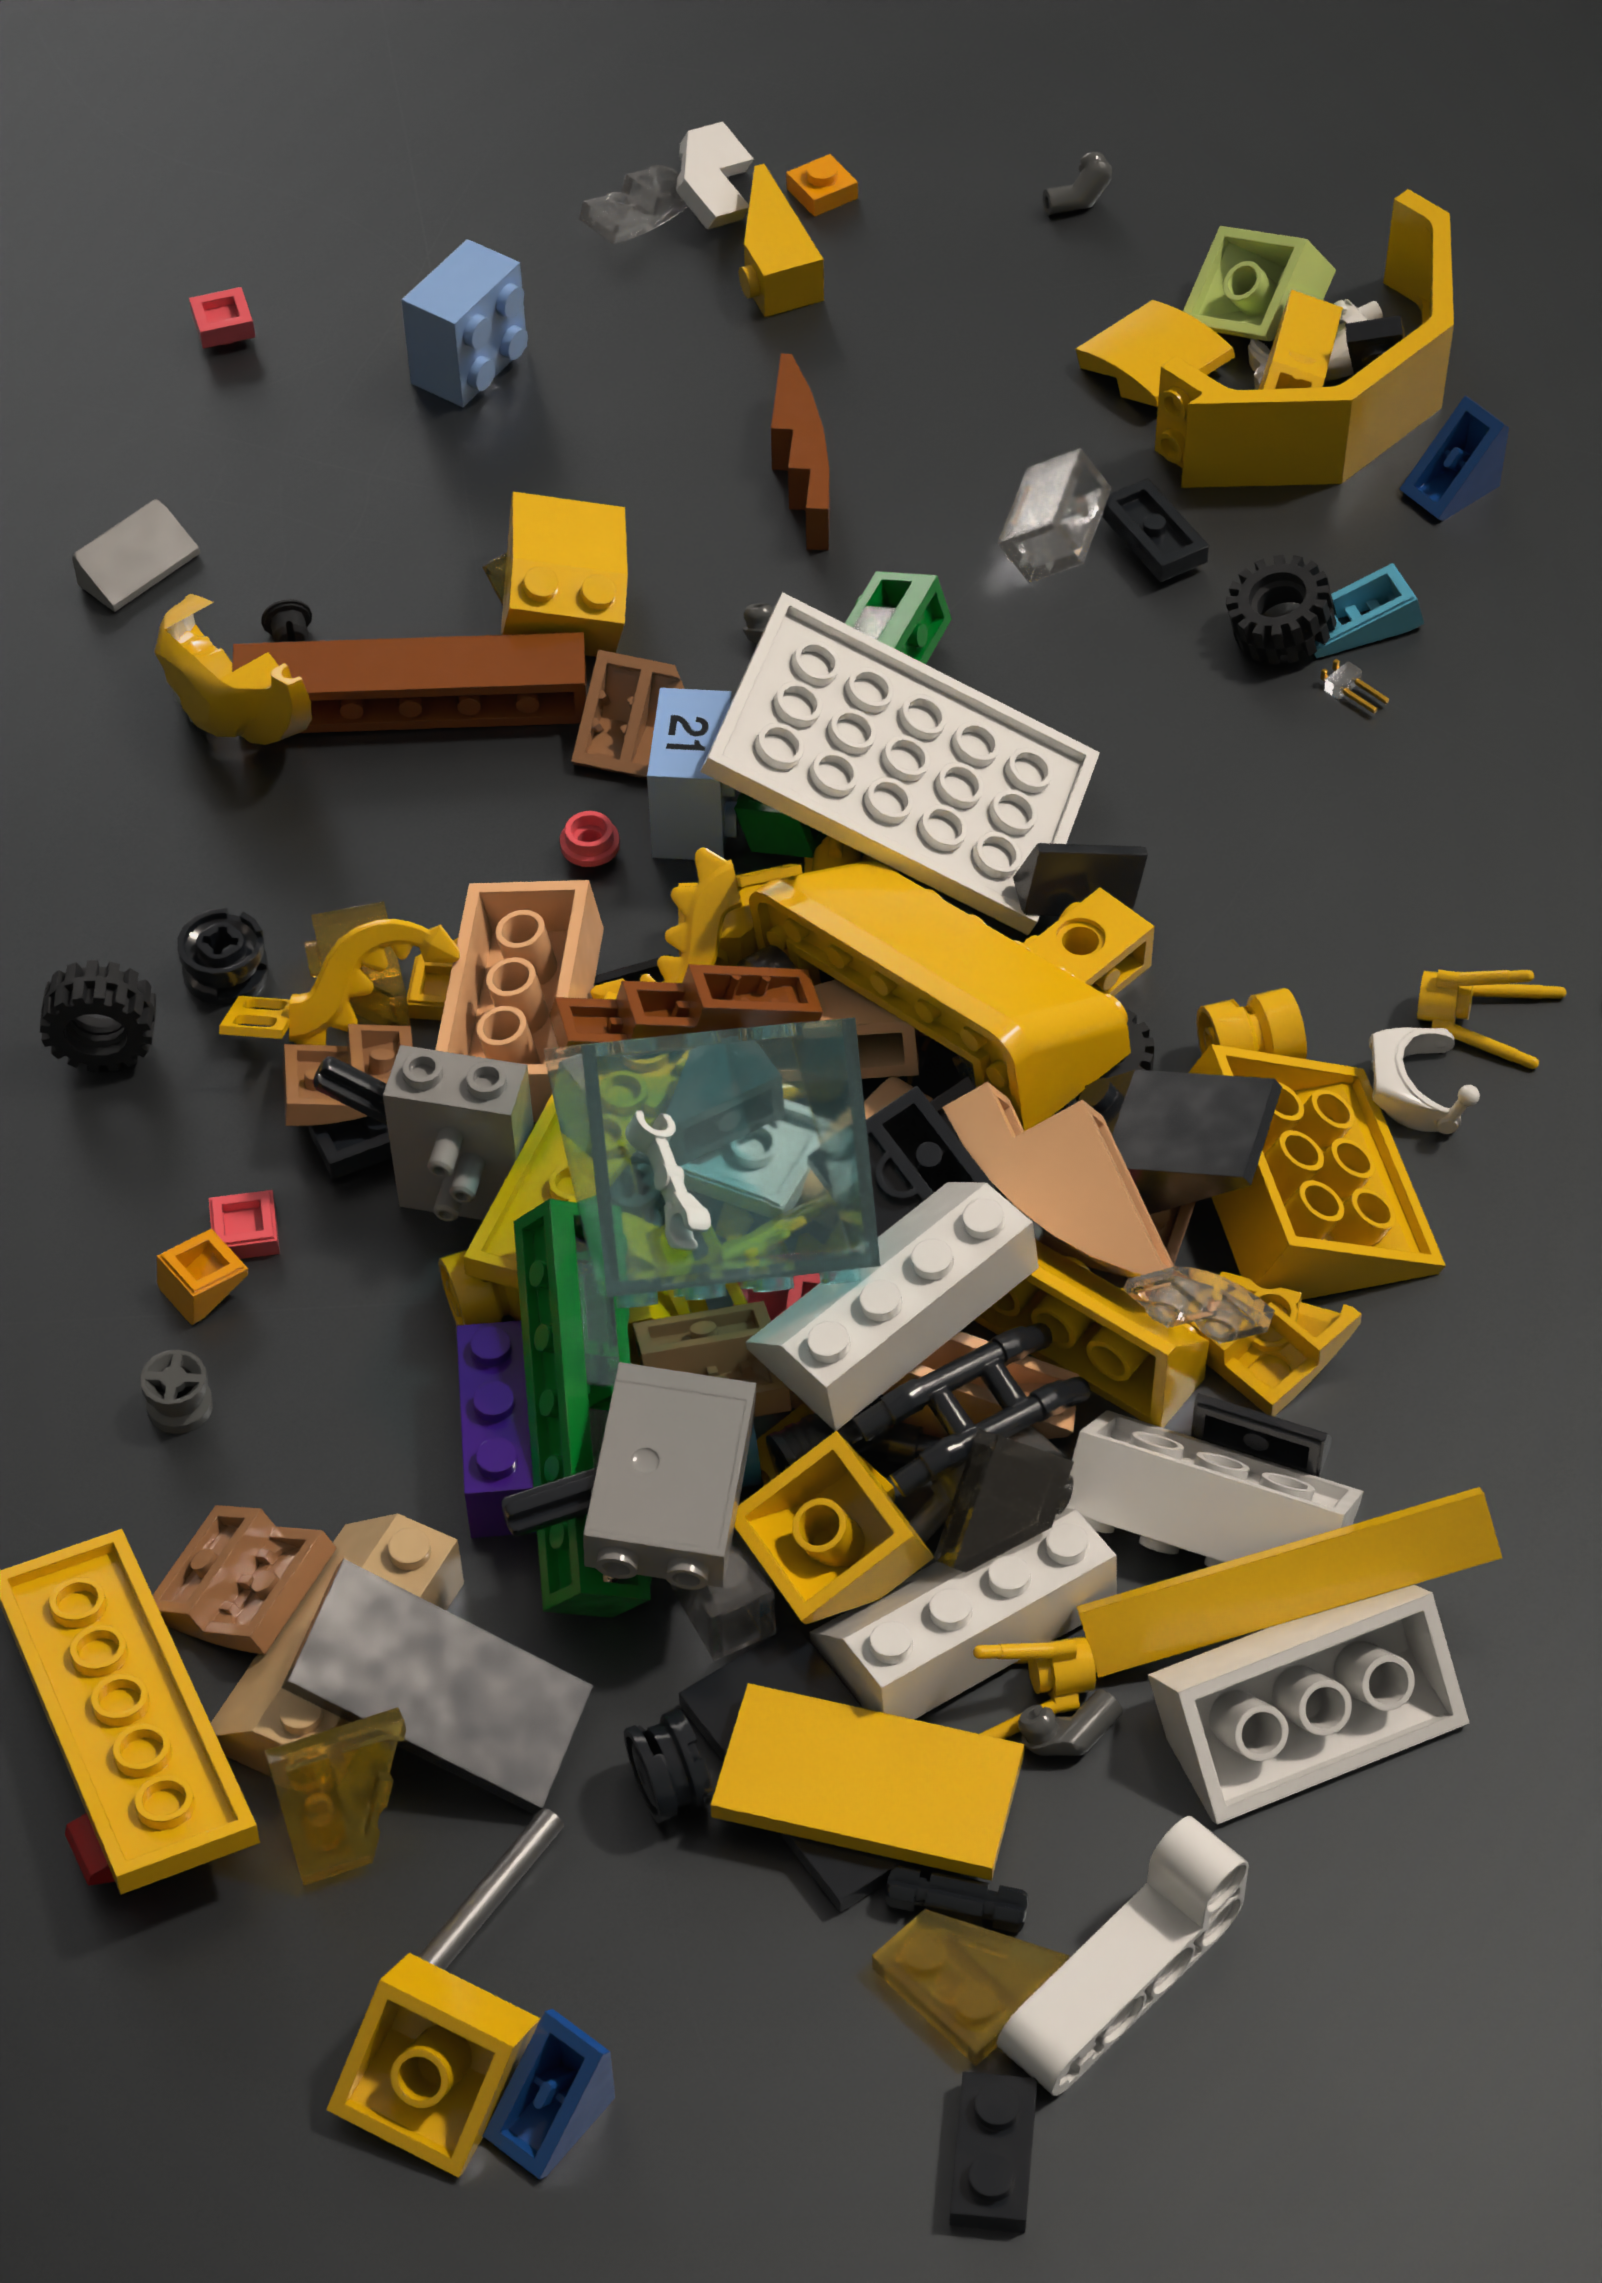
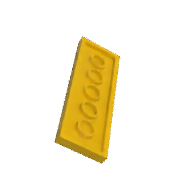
(124, 1712)

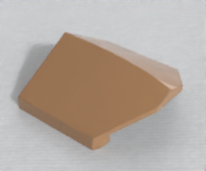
(622, 713)

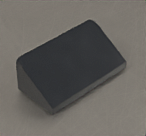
(1069, 873)
(1260, 1435)

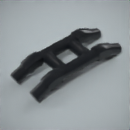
(936, 1390)

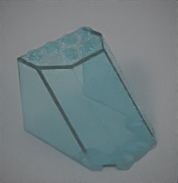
(764, 1144)

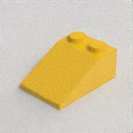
(566, 570)

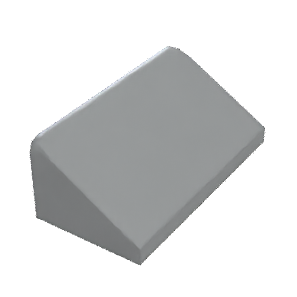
(133, 555)

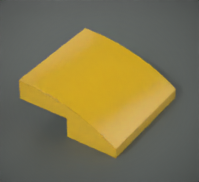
(1147, 340)

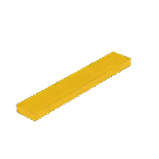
(1290, 1581)

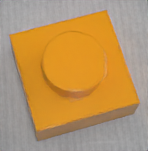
(822, 185)

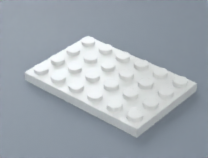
(898, 759)

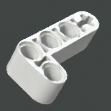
(1131, 1960)

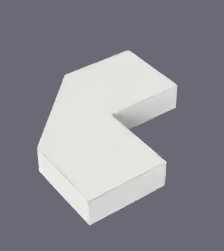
(707, 160)

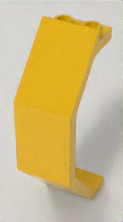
(1323, 431)

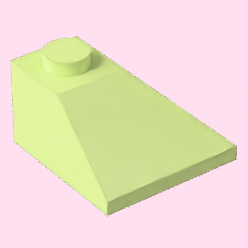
(1250, 279)

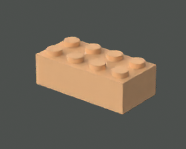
(516, 955)

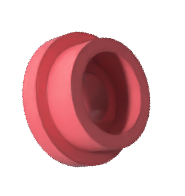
(589, 839)

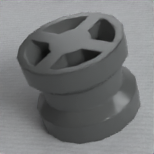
(163, 1379)

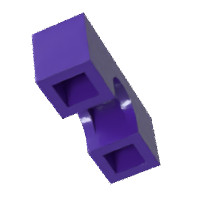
(493, 1422)

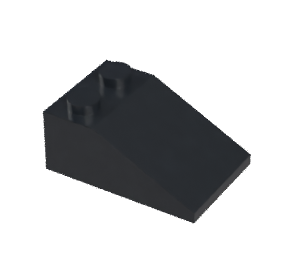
(1186, 1131)

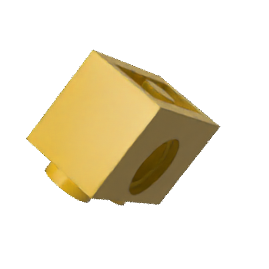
(1098, 942)

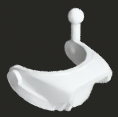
(1398, 1094)

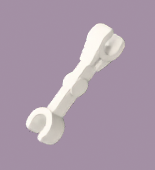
(681, 1209)

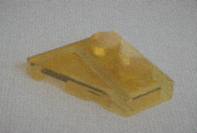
(334, 1792)
(964, 1977)

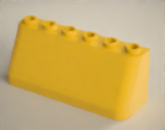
(950, 976)

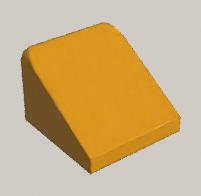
(199, 1274)

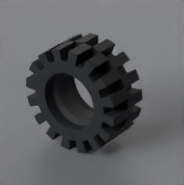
(1288, 632)

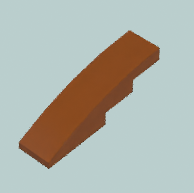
(801, 449)
(705, 1001)

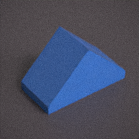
(1460, 462)
(552, 2095)

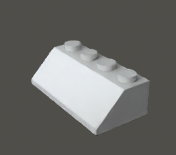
(933, 1279)
(1197, 1492)
(921, 1636)
(1309, 1700)

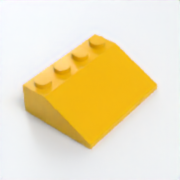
(1329, 1187)

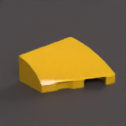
(1285, 1359)

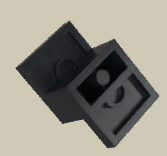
(916, 1153)

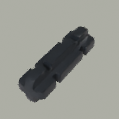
(957, 1898)

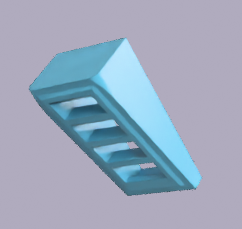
(1391, 606)

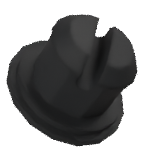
(287, 620)

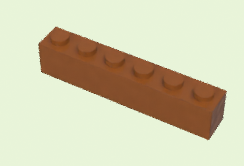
(435, 680)

